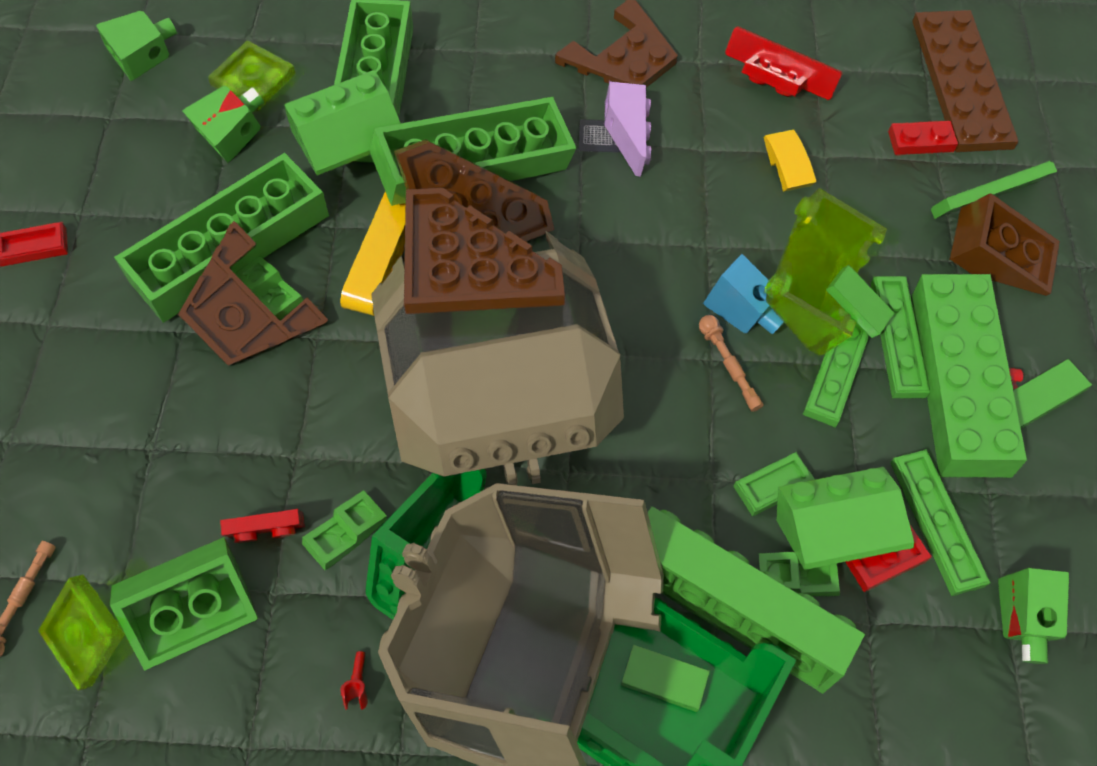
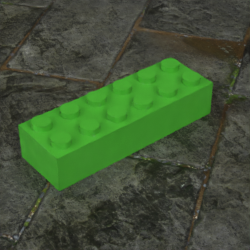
(378, 40)
(505, 139)
(267, 204)
(967, 377)
(752, 603)

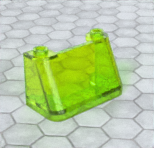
(820, 244)

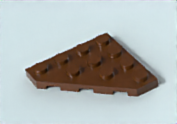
(506, 203)
(467, 263)

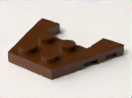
(634, 58)
(231, 315)

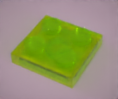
(254, 68)
(81, 632)

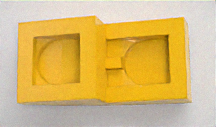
(791, 160)

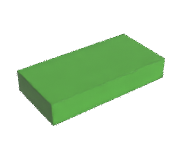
(860, 301)
(760, 488)
(665, 678)

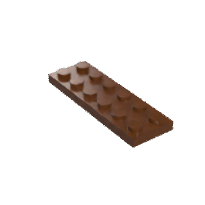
(964, 81)

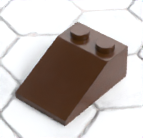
(1005, 245)

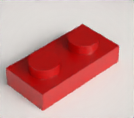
(922, 137)
(246, 528)
(881, 568)

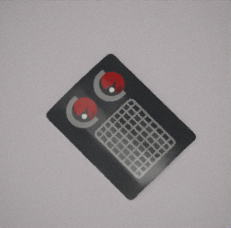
(595, 137)

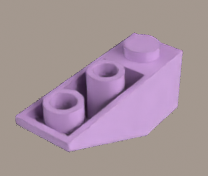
(627, 124)

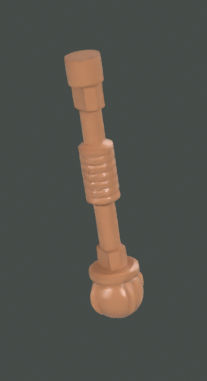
(710, 327)
(23, 588)

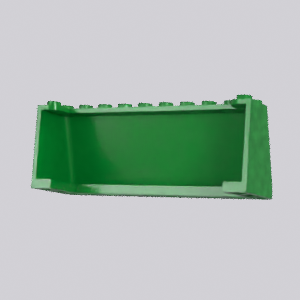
(620, 722)

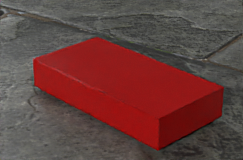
(33, 244)

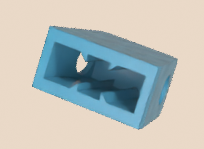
(741, 298)

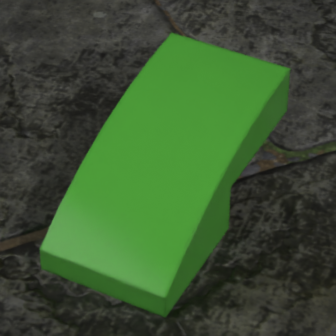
(269, 287)
(344, 531)
(813, 581)

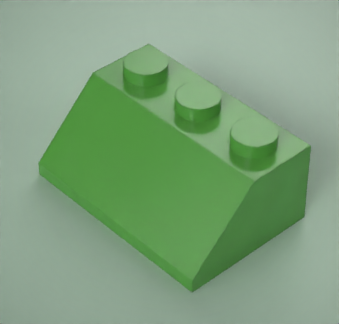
(340, 120)
(844, 517)
(182, 603)

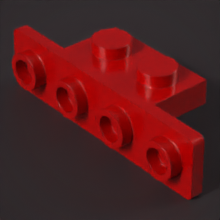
(781, 66)

